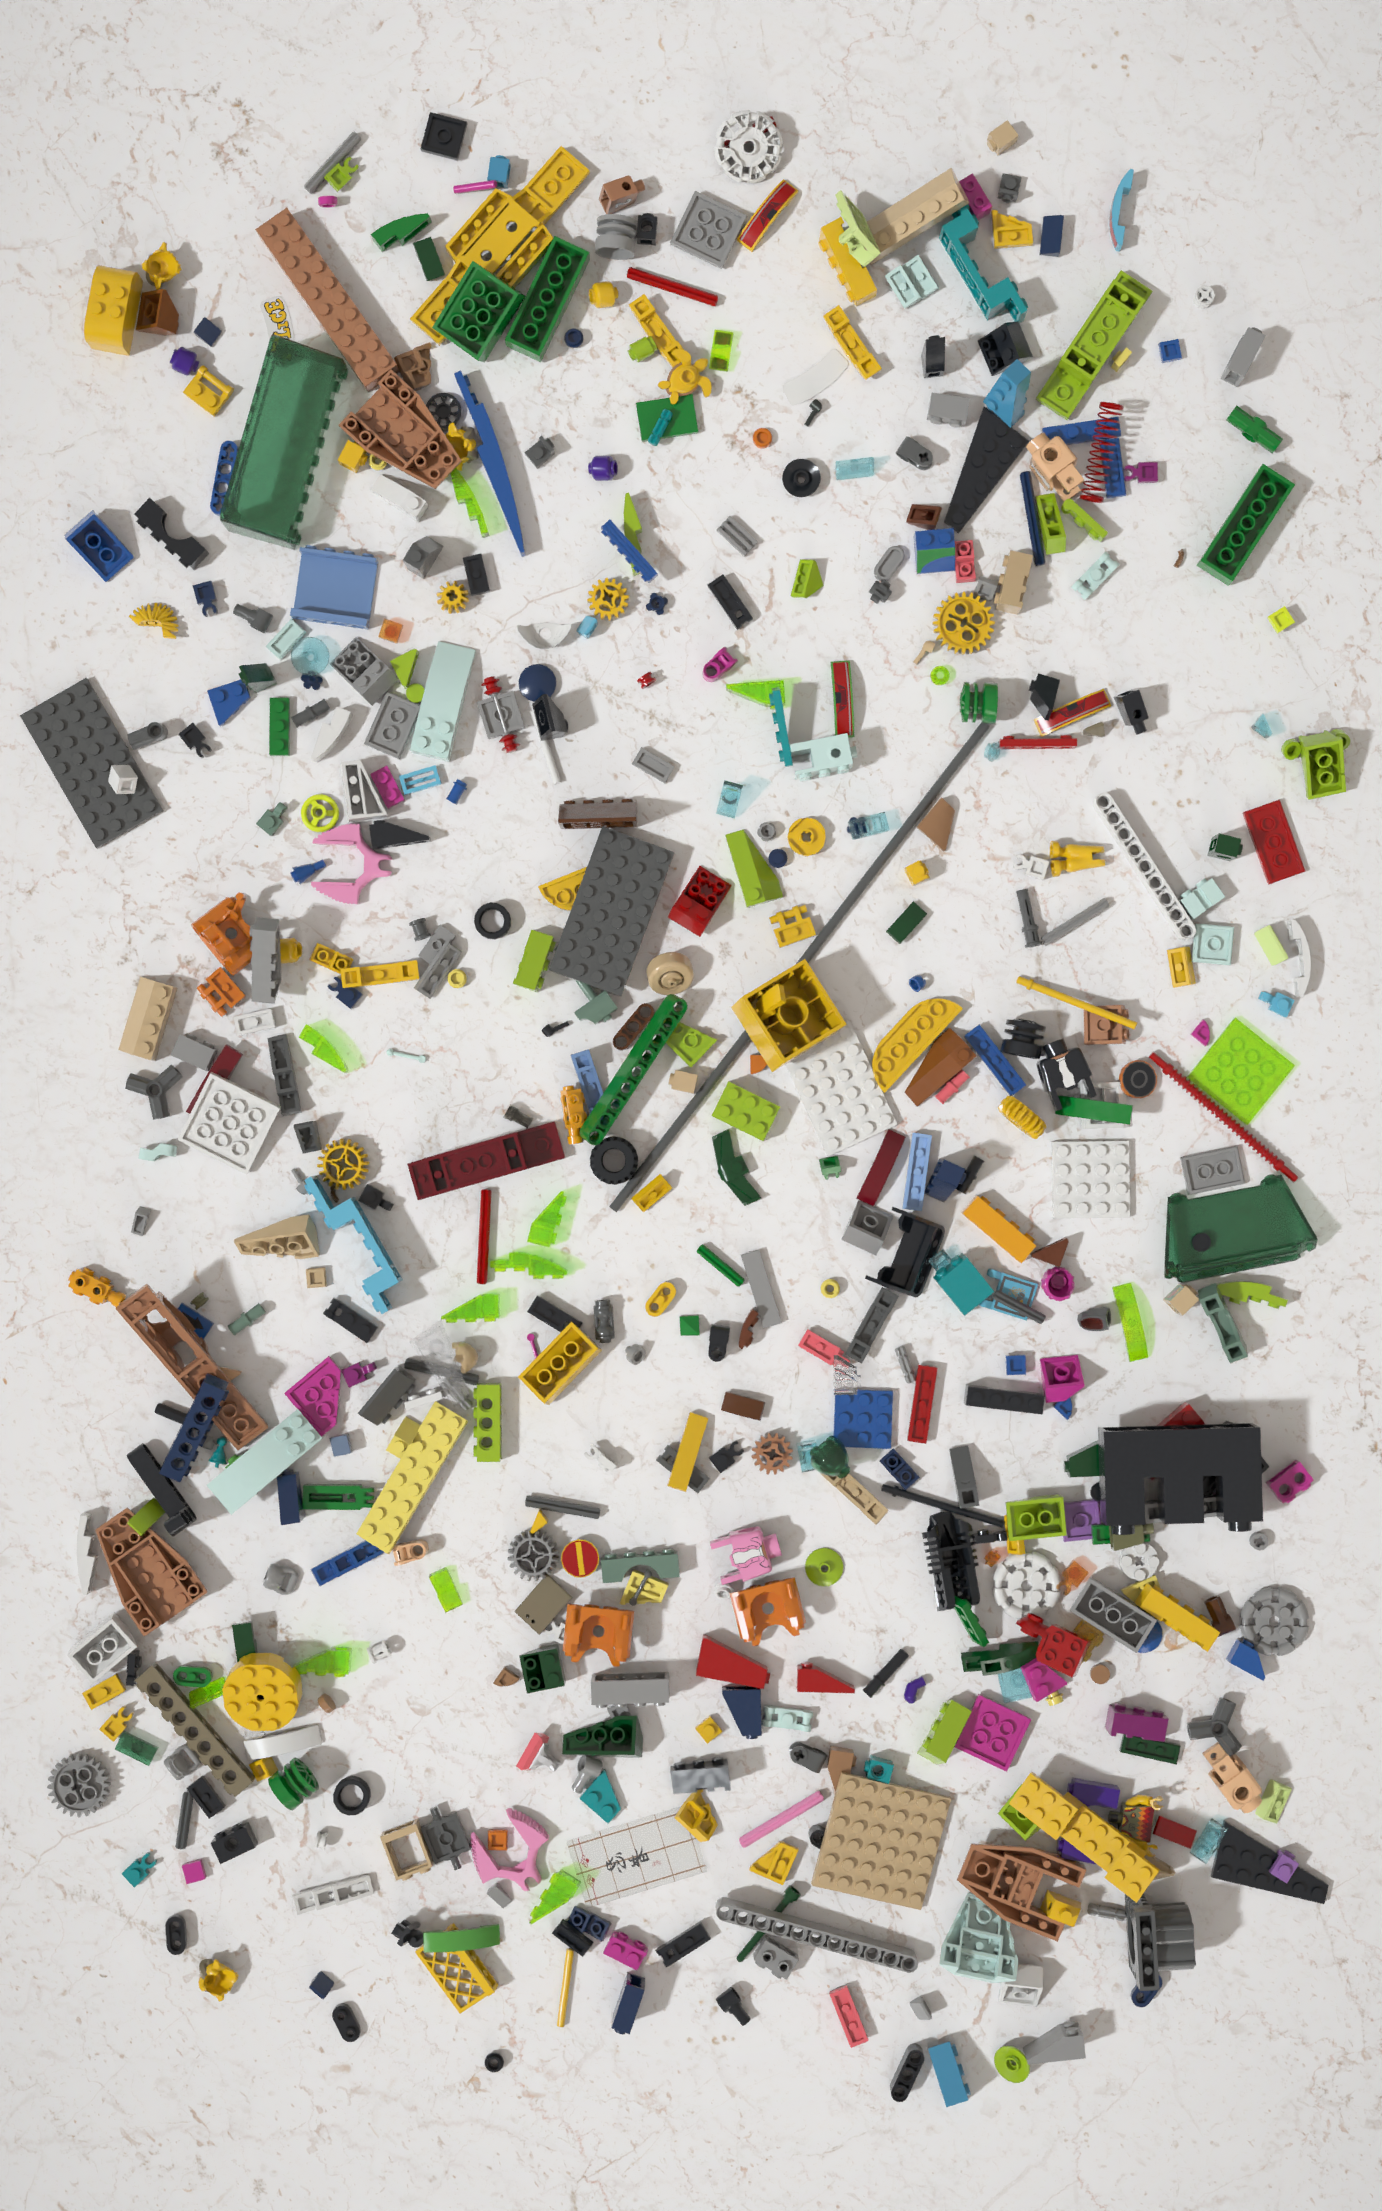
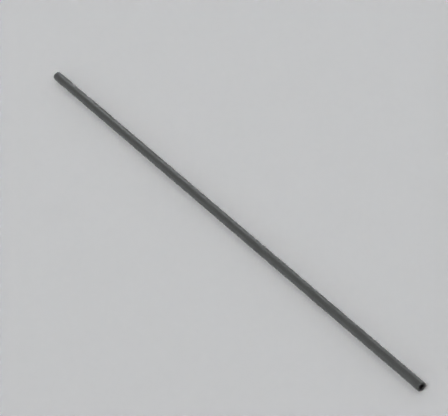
(808, 955)

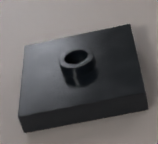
(443, 136)

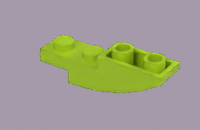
(1240, 1290)

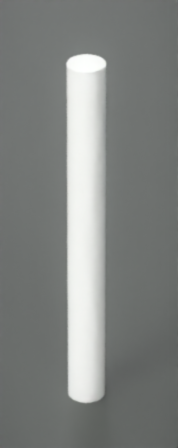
(548, 755)

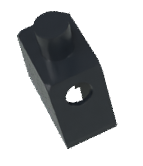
(1127, 704)

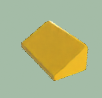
(1181, 967)

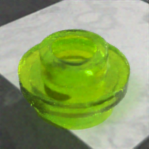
(935, 679)

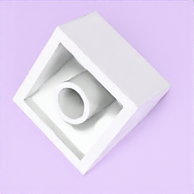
(1025, 1989)

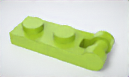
(1084, 520)

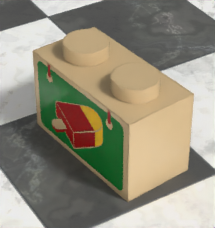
(1181, 1298)

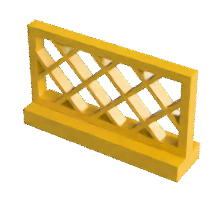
(472, 1963)

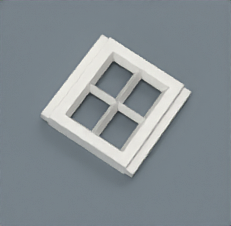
(1121, 1098)

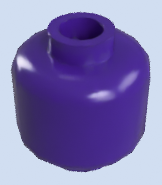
(184, 361)
(603, 468)

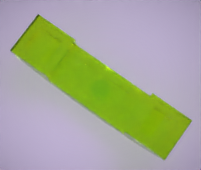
(1131, 1322)

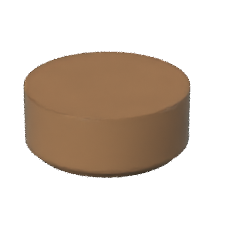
(1099, 1673)
(326, 1703)

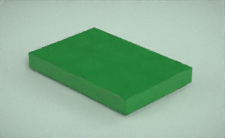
(682, 422)

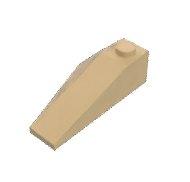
(288, 1237)

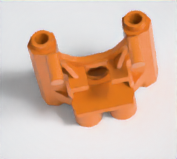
(211, 928)
(749, 1612)
(580, 1625)

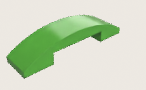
(461, 1939)

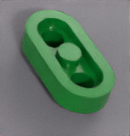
(193, 1676)

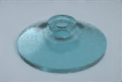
(303, 649)

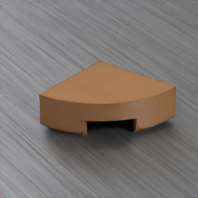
(506, 1678)

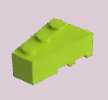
(534, 961)
(944, 1732)

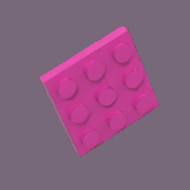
(993, 1732)

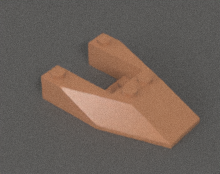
(1009, 1878)

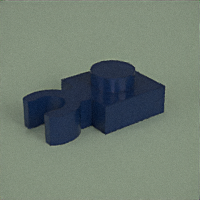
(205, 595)
(347, 996)

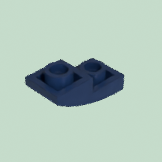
(899, 1469)
(589, 1922)

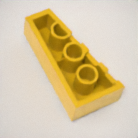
(850, 273)
(1176, 1616)

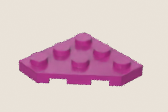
(318, 1395)

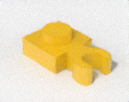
(115, 1725)

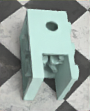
(826, 755)

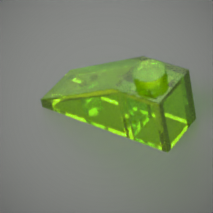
(757, 691)

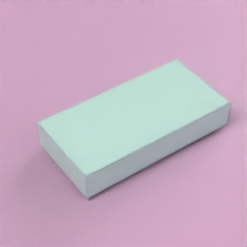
(286, 639)

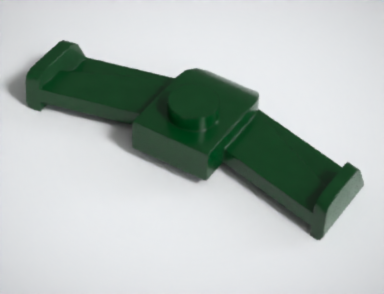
(733, 1168)

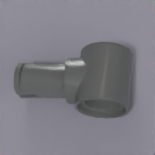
(257, 618)

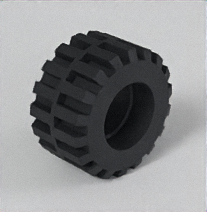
(626, 1172)

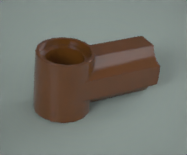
(1220, 1619)

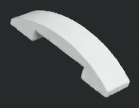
(1296, 933)
(283, 1743)

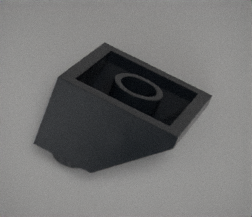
(549, 719)

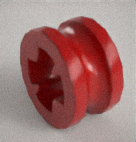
(646, 680)

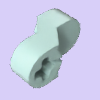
(154, 1154)

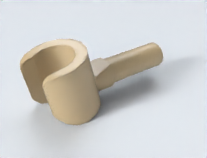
(928, 646)

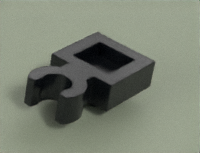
(193, 738)
(724, 1458)
(985, 1536)
(133, 1663)

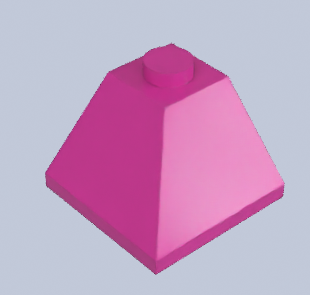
(1061, 1377)

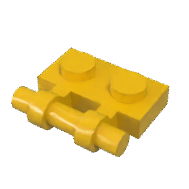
(795, 931)

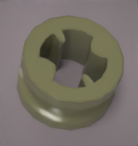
(199, 1301)

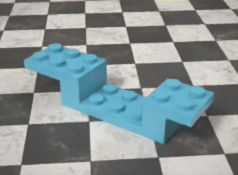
(345, 1213)

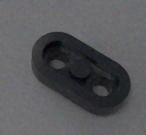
(176, 1933)
(347, 2023)

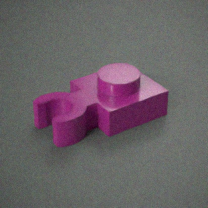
(1145, 472)

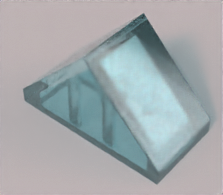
(804, 1454)

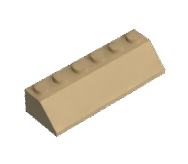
(917, 213)

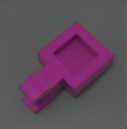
(356, 1373)

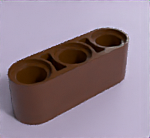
(635, 1017)

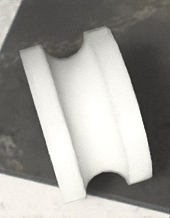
(321, 1840)

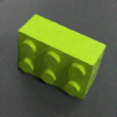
(745, 1111)

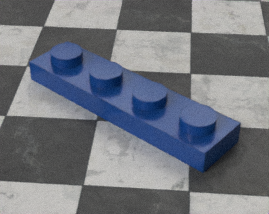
(1082, 431)
(994, 1060)

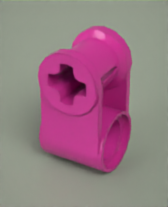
(721, 663)

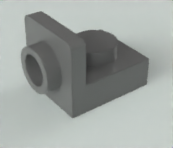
(1009, 188)
(540, 451)

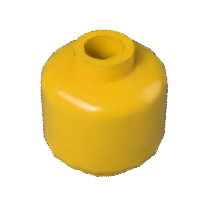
(603, 294)
(290, 950)

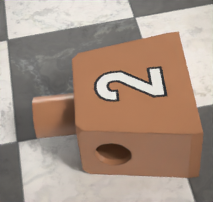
(620, 193)

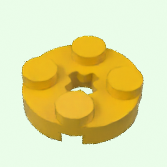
(817, 836)

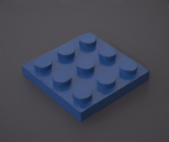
(864, 1419)

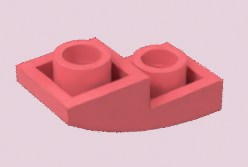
(964, 561)

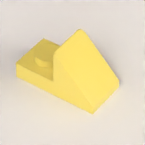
(403, 1437)

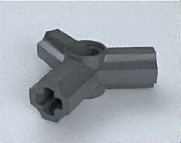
(144, 1086)
(1204, 1728)

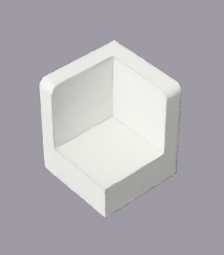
(122, 779)

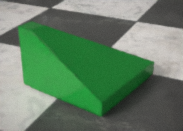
(689, 1325)

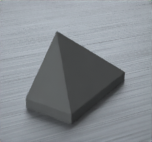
(308, 1136)

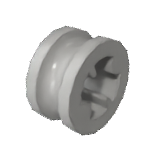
(1260, 1546)

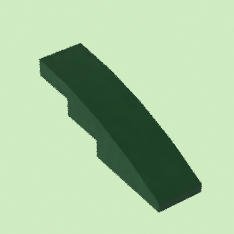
(244, 1639)

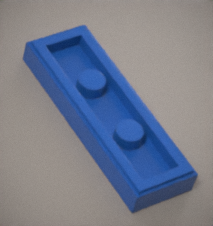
(1115, 481)

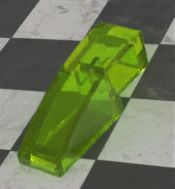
(323, 1048)

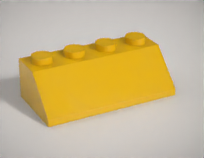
(559, 1363)

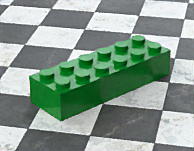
(547, 299)
(1245, 524)

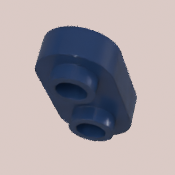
(1147, 1995)

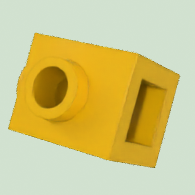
(352, 456)

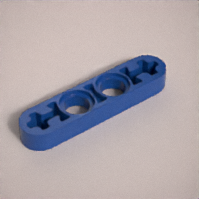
(220, 477)

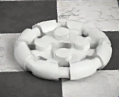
(737, 151)
(1037, 1590)

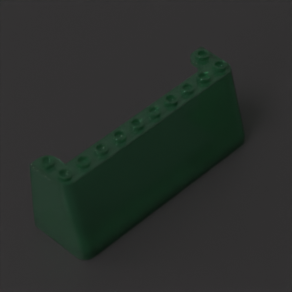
(282, 442)

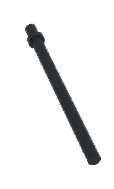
(895, 1491)

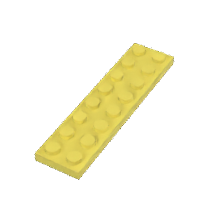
(412, 1477)

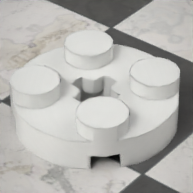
(1143, 1571)

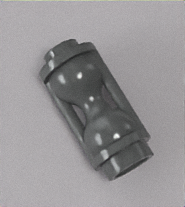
(603, 1311)

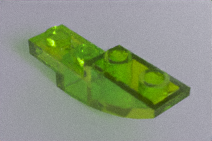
(537, 1265)

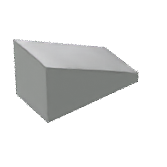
(140, 1220)
(499, 1895)

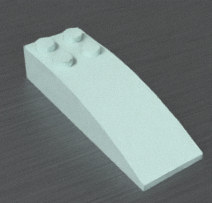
(442, 701)
(264, 1461)

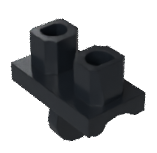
(407, 1933)

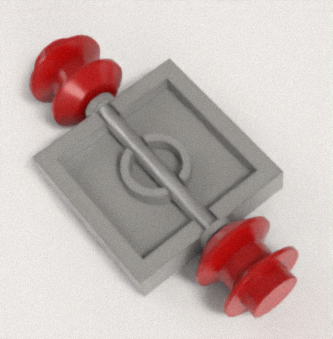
(500, 714)

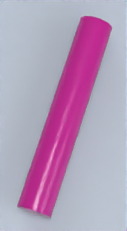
(475, 186)

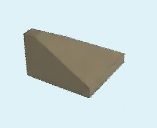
(1095, 730)

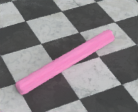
(781, 1819)

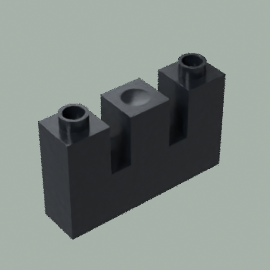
(1179, 1461)

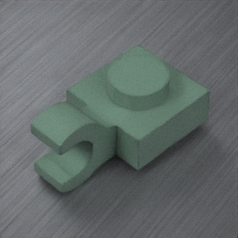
(271, 820)

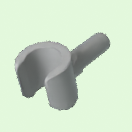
(301, 1189)

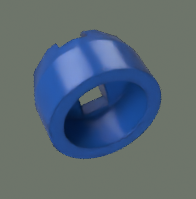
(917, 983)

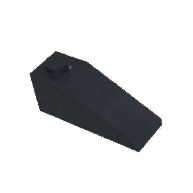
(391, 835)

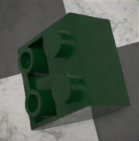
(542, 1669)

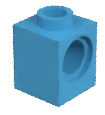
(499, 170)

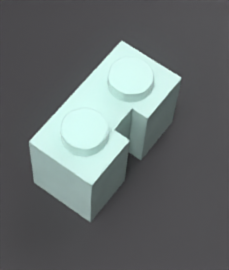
(1201, 898)

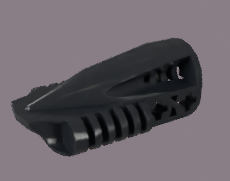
(951, 1557)

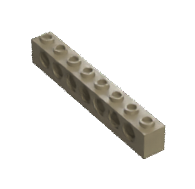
(206, 1732)

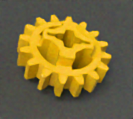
(600, 602)

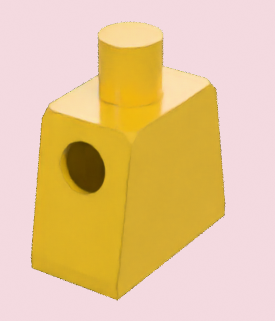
(1062, 1908)

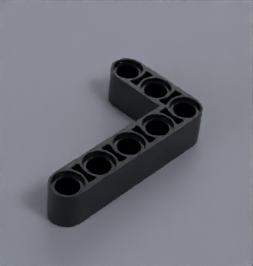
(163, 1489)

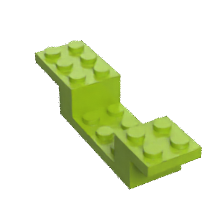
(1093, 344)

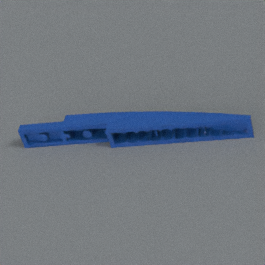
(492, 459)

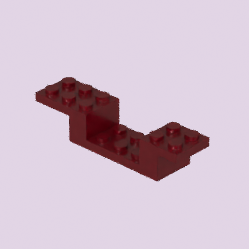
(486, 1160)

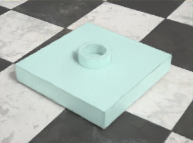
(1213, 944)

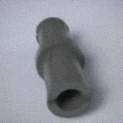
(310, 713)

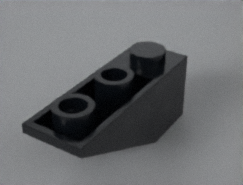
(933, 356)

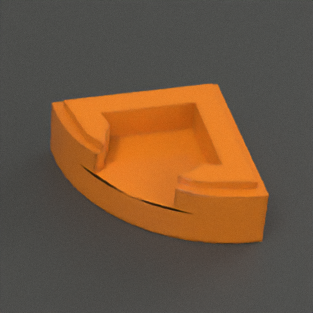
(757, 1064)

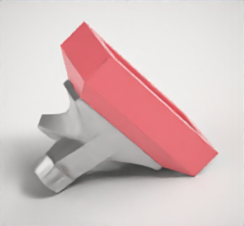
(537, 1754)

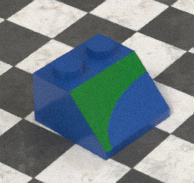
(934, 550)

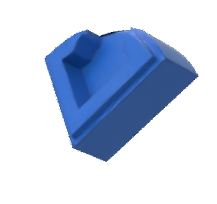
(1064, 1408)

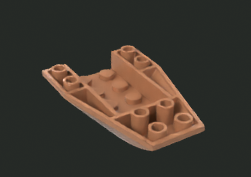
(402, 432)
(147, 1573)

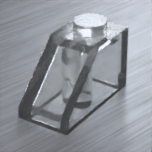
(845, 1377)

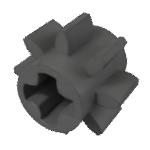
(880, 591)

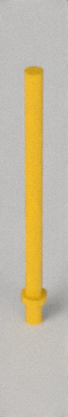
(1030, 984)

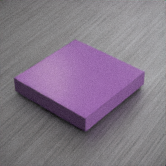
(1079, 1518)

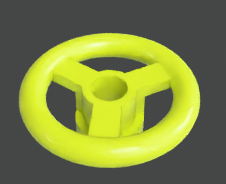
(313, 825)

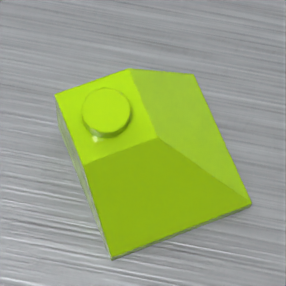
(1018, 1821)

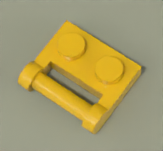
(203, 395)

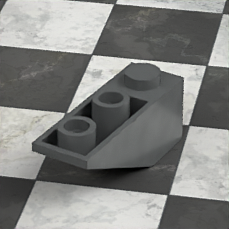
(964, 1477)

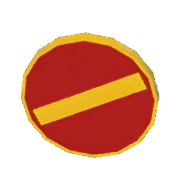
(580, 1558)

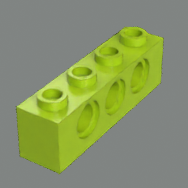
(482, 1452)

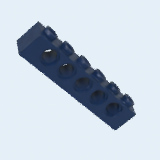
(210, 1387)

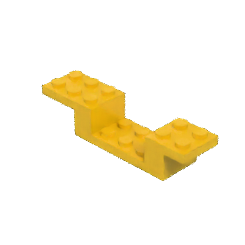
(1088, 1833)

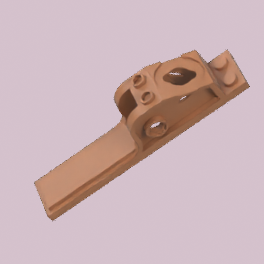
(237, 1416)

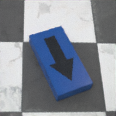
(200, 1323)

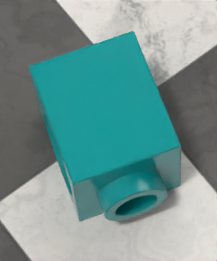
(885, 1775)

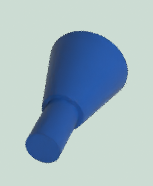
(303, 872)

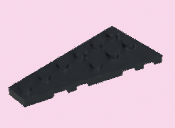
(1248, 1863)

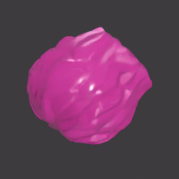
(1058, 1283)

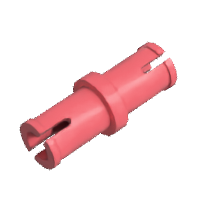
(952, 1086)

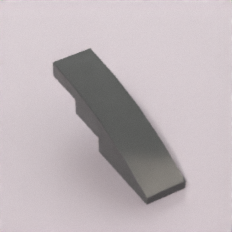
(284, 1075)

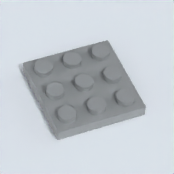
(708, 230)

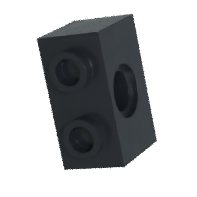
(225, 1850)

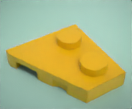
(1010, 232)
(776, 1862)

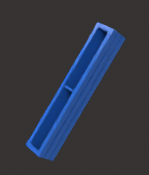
(629, 551)

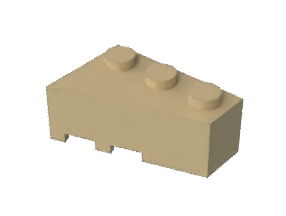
(1013, 582)

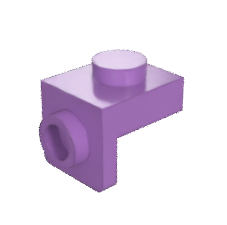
(1284, 1865)

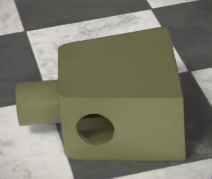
(1124, 1541)

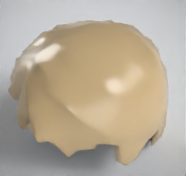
(465, 1355)

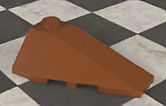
(940, 1064)

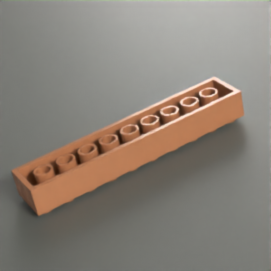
(326, 299)

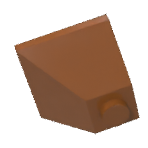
(157, 313)

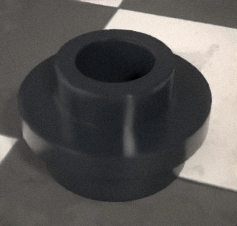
(494, 2067)

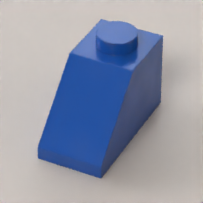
(1246, 1658)

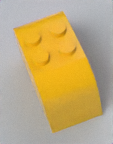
(112, 309)

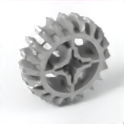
(525, 1555)

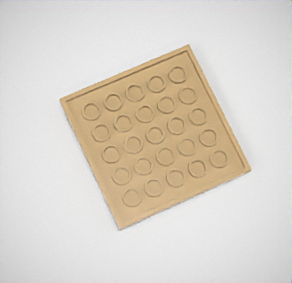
(881, 1841)

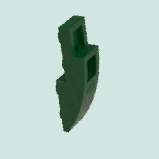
(1006, 1659)

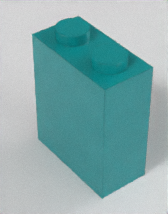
(963, 1284)

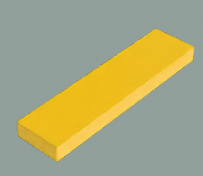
(687, 1452)

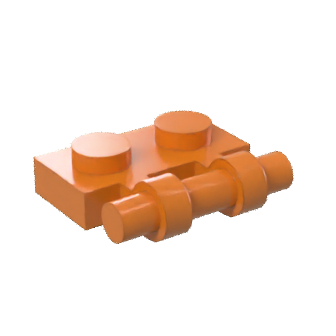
(225, 987)

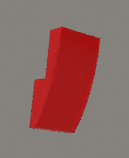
(1174, 1832)

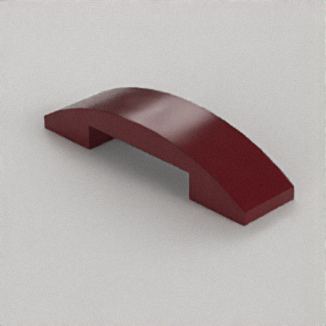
(881, 1167)

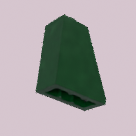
(1083, 1462)

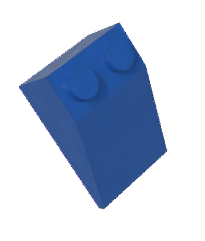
(98, 546)

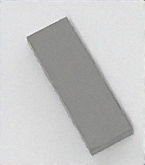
(438, 969)

